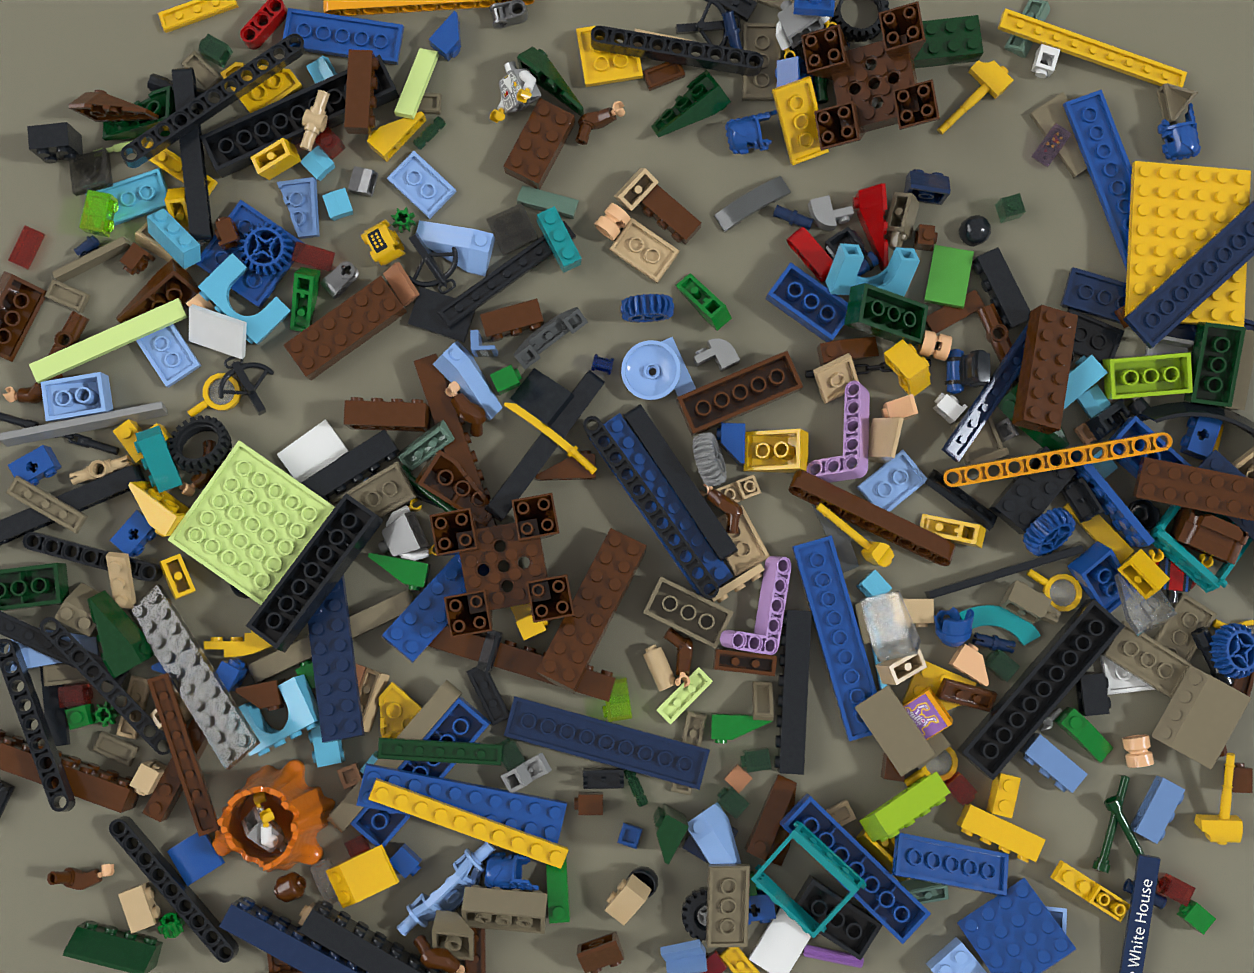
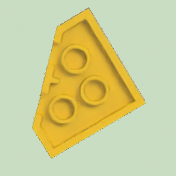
(602, 66)
(272, 90)
(932, 677)
(396, 710)

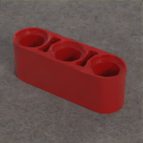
(262, 33)
(810, 253)

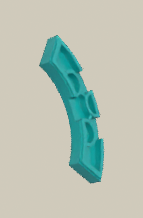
(1002, 618)

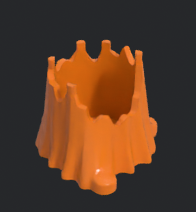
(296, 808)

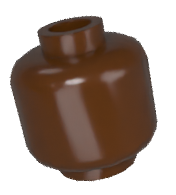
(290, 887)

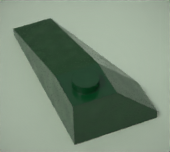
(548, 77)

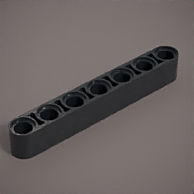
(83, 555)

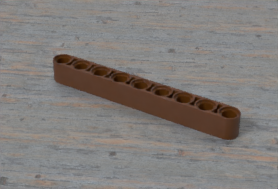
(872, 518)

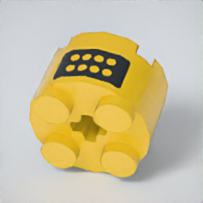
(384, 243)

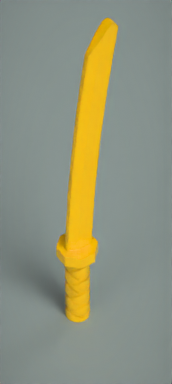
(572, 451)

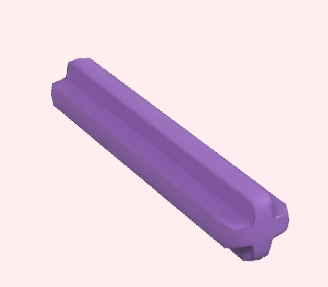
(832, 956)

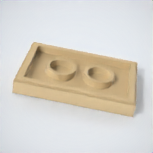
(644, 250)
(749, 545)

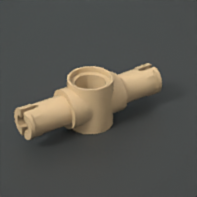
(314, 120)
(91, 471)

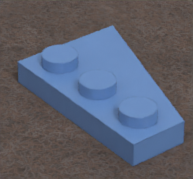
(302, 203)

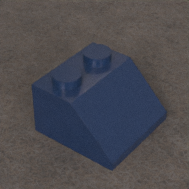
(928, 187)

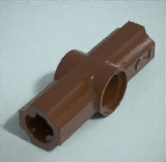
(991, 322)
(73, 329)

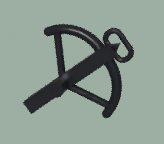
(703, 27)
(427, 257)
(250, 389)

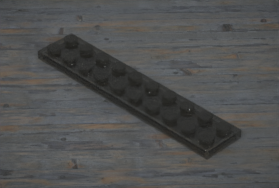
(194, 677)

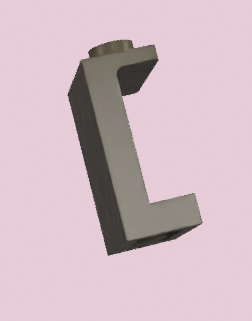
(985, 446)

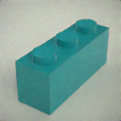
(559, 239)
(157, 459)

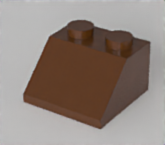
(264, 694)
(600, 953)

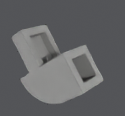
(824, 215)
(721, 351)
(526, 773)

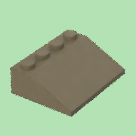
(1201, 717)

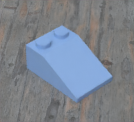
(76, 396)
(954, 959)

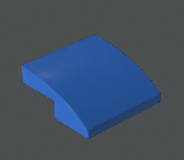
(195, 857)

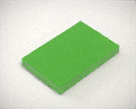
(948, 276)

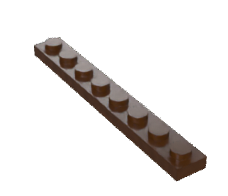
(183, 754)

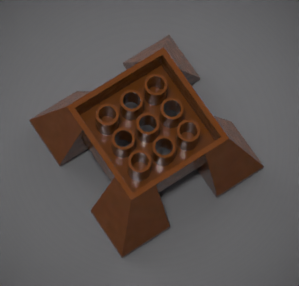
(903, 102)
(458, 535)

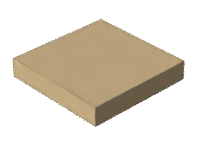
(834, 377)

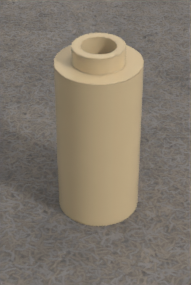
(659, 667)

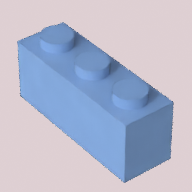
(1053, 763)
(1157, 809)

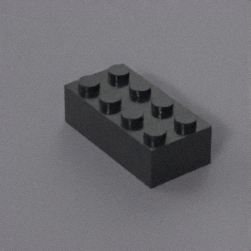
(1031, 494)
(849, 928)

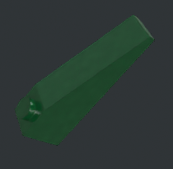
(159, 102)
(699, 102)
(1053, 441)
(120, 637)

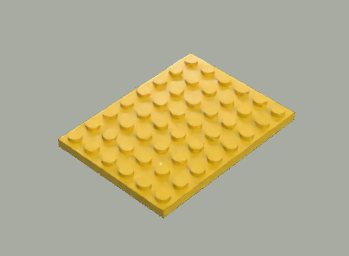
(1174, 216)

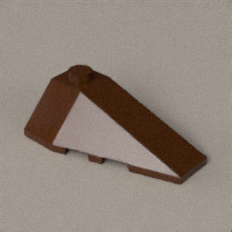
(105, 107)
(165, 286)
(450, 482)
(767, 831)

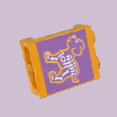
(928, 713)

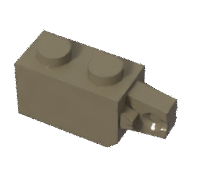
(901, 218)
(1029, 604)

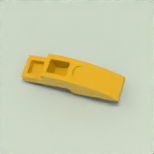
(237, 647)
(1090, 891)

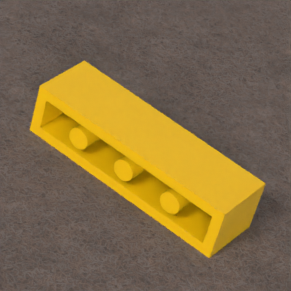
(1001, 832)

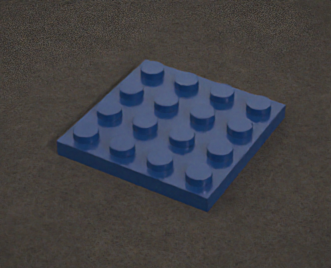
(250, 285)
(1016, 933)

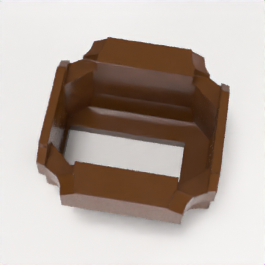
(1209, 535)

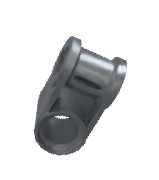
(507, 14)
(338, 280)

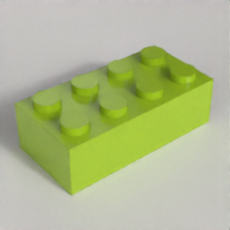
(1148, 375)
(905, 808)

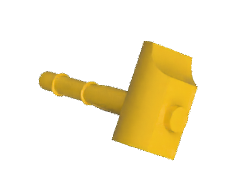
(992, 81)
(873, 552)
(1223, 827)

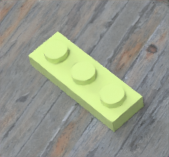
(683, 697)

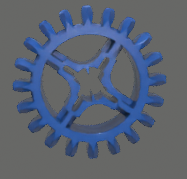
(259, 253)
(647, 308)
(1049, 531)
(1233, 650)

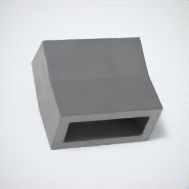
(363, 181)

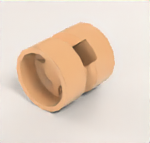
(613, 220)
(929, 342)
(1138, 752)

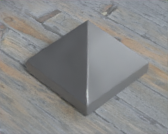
(1006, 430)

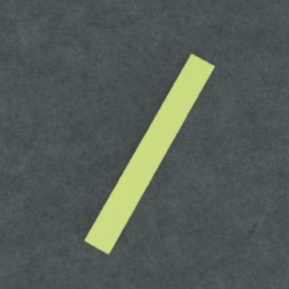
(108, 340)

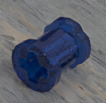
(602, 364)

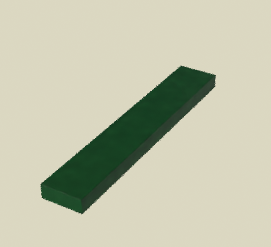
(439, 751)

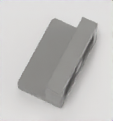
(1169, 345)

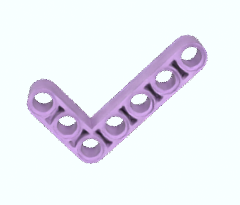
(855, 415)
(769, 612)

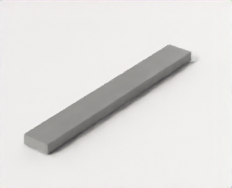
(82, 424)

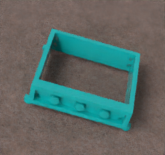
(1185, 560)
(828, 860)

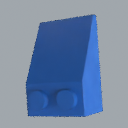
(1096, 574)

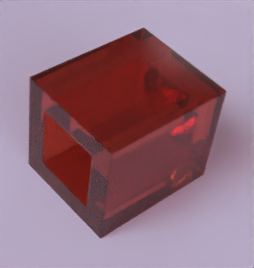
(329, 143)
(75, 695)
(960, 789)
(1176, 889)

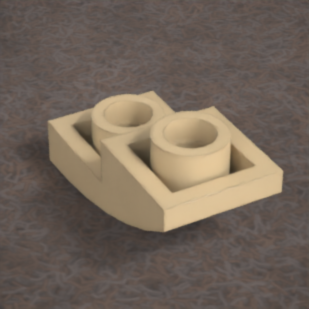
(741, 489)

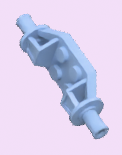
(451, 893)

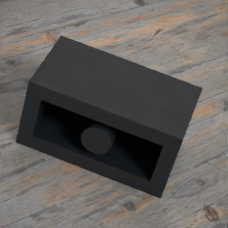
(1092, 694)

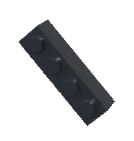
(1001, 288)

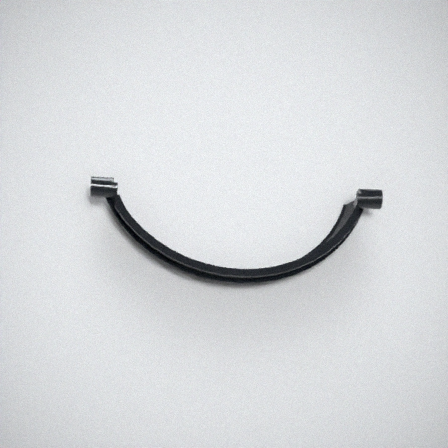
(1167, 411)

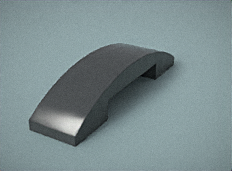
(751, 203)
(548, 334)
(841, 541)

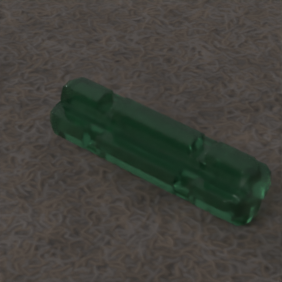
(429, 132)
(636, 788)

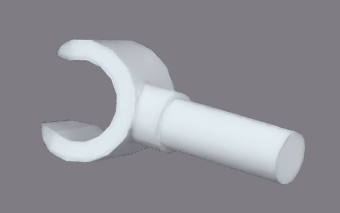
(1048, 722)

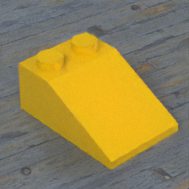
(776, 451)
(160, 509)
(362, 876)

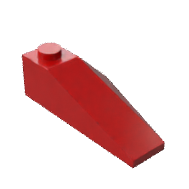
(870, 211)

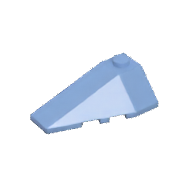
(472, 245)
(460, 366)
(36, 659)
(714, 836)

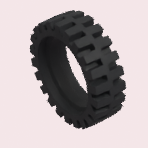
(857, 33)
(190, 429)

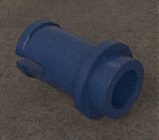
(87, 246)

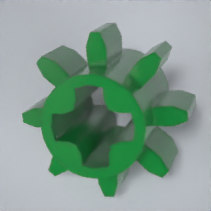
(403, 226)
(100, 717)
(171, 925)

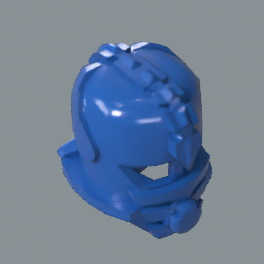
(747, 132)
(1180, 138)
(507, 872)

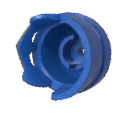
(953, 630)

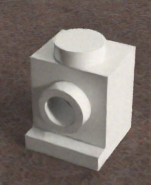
(1048, 56)
(948, 407)

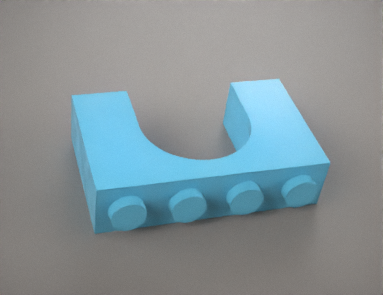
(893, 278)
(217, 289)
(301, 715)

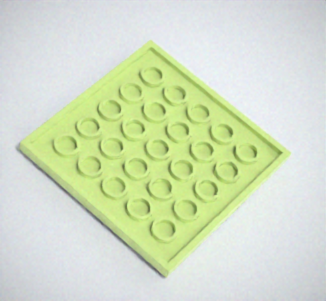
(250, 522)

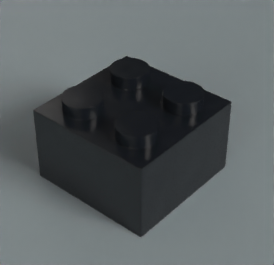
(55, 142)

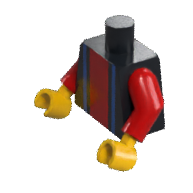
(1178, 579)

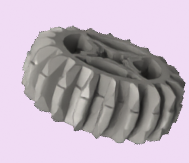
(709, 459)

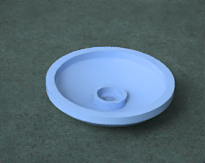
(641, 360)

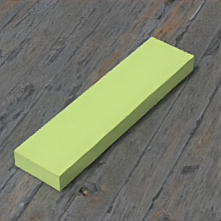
(416, 83)

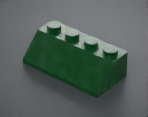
(670, 830)
(113, 948)

